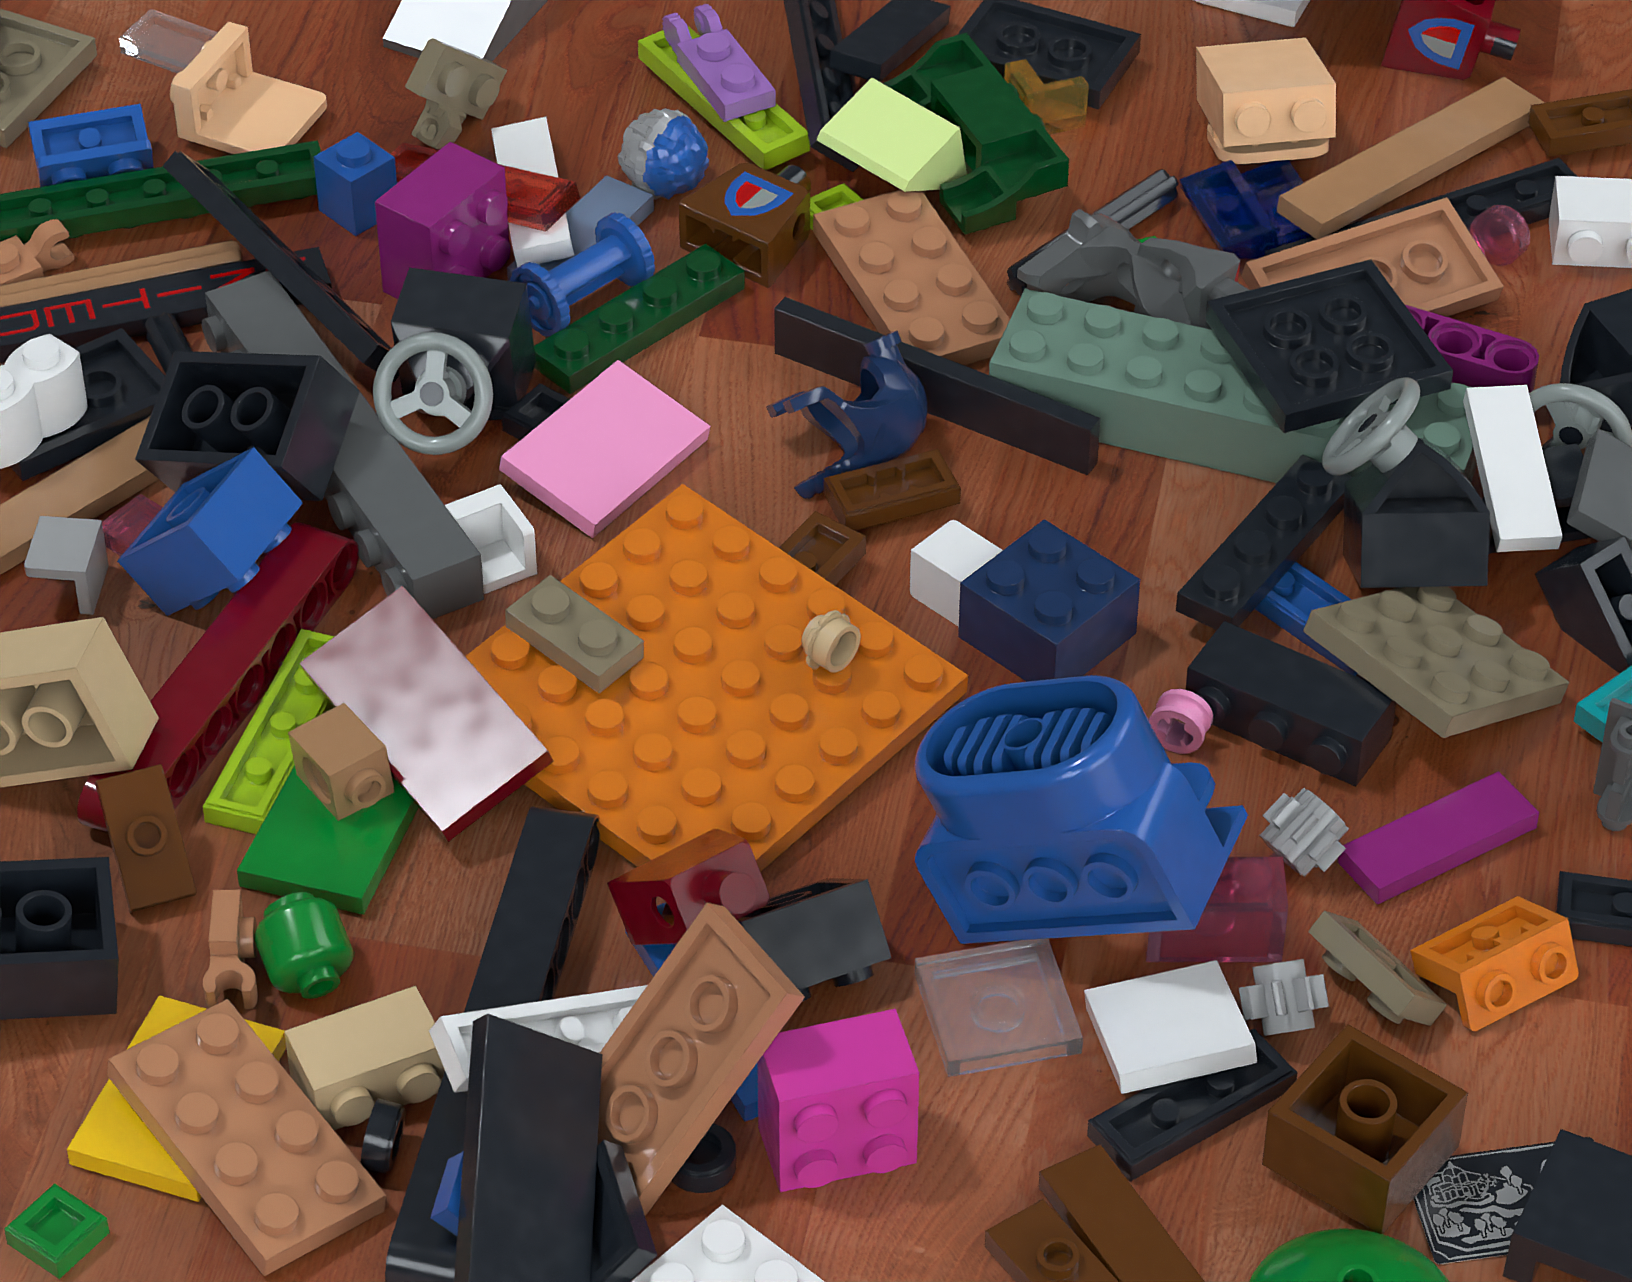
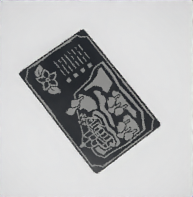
(1478, 1201)

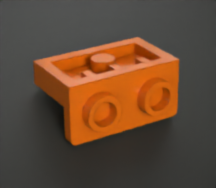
(1500, 960)

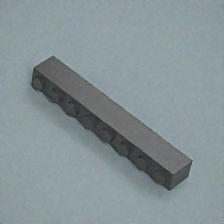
(374, 483)

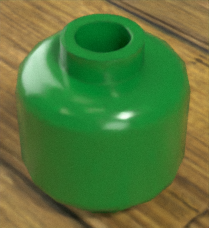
(303, 945)

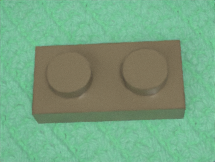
(574, 633)
(1358, 954)

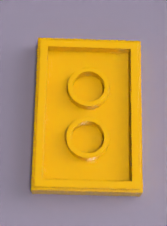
(115, 1137)

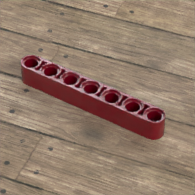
(237, 660)

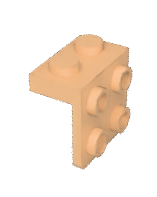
(232, 107)

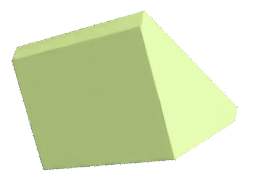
(896, 139)

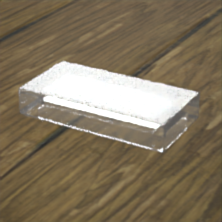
(164, 40)

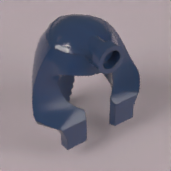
(874, 426)

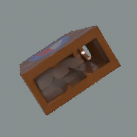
(750, 218)

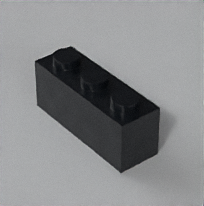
(1292, 703)

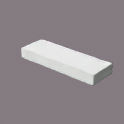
(1512, 468)

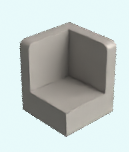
(70, 551)

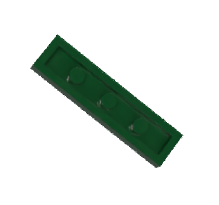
(638, 318)

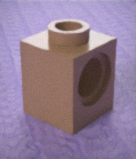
(341, 761)

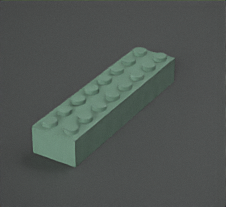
(1178, 390)

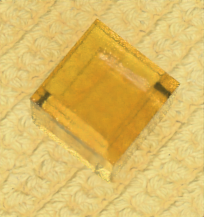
(1058, 104)

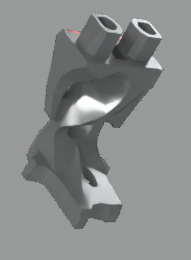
(1156, 276)

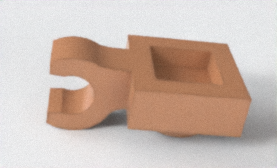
(38, 255)
(229, 944)

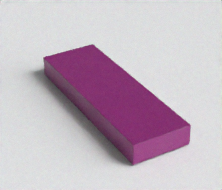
(1438, 837)

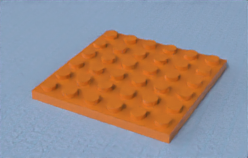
(722, 708)

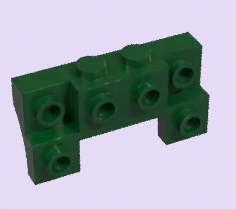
(1003, 143)

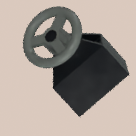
(458, 353)
(1594, 376)
(1412, 510)

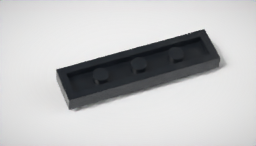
(1264, 545)

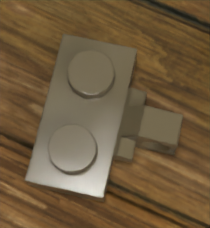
(454, 86)

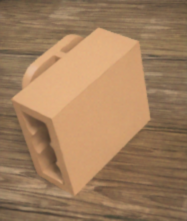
(1266, 100)

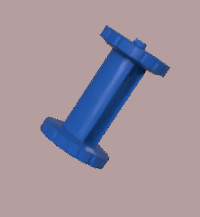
(618, 253)

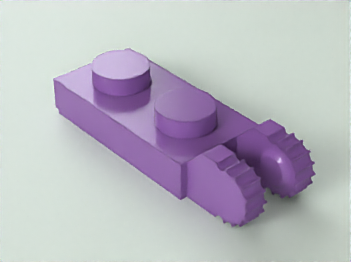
(718, 65)

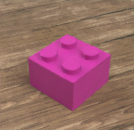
(838, 1101)

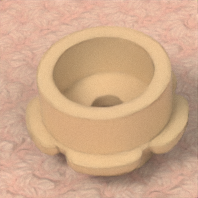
(830, 641)

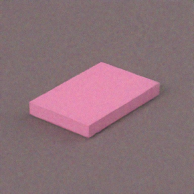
(604, 448)

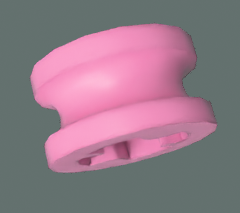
(1189, 709)

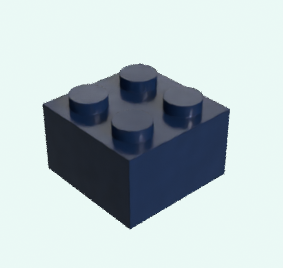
(1048, 606)

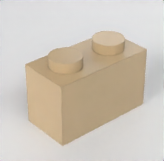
(366, 1056)

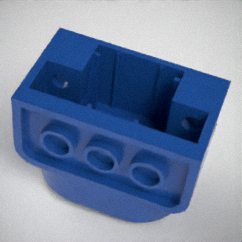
(1065, 816)

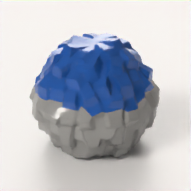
(663, 153)

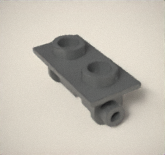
(1615, 768)

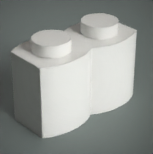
(38, 396)

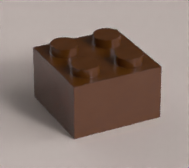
(1364, 1128)

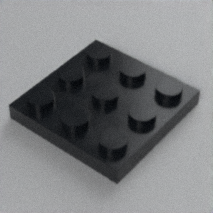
(1325, 343)

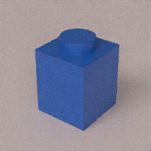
(351, 180)

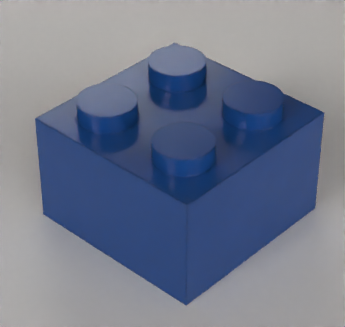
(212, 533)

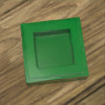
(57, 1231)

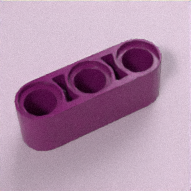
(1479, 354)

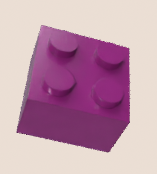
(444, 219)

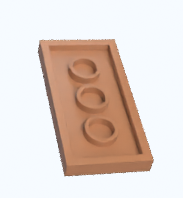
(1419, 252)
(912, 275)
(689, 1046)
(246, 1136)

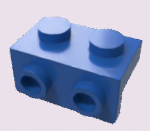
(90, 145)

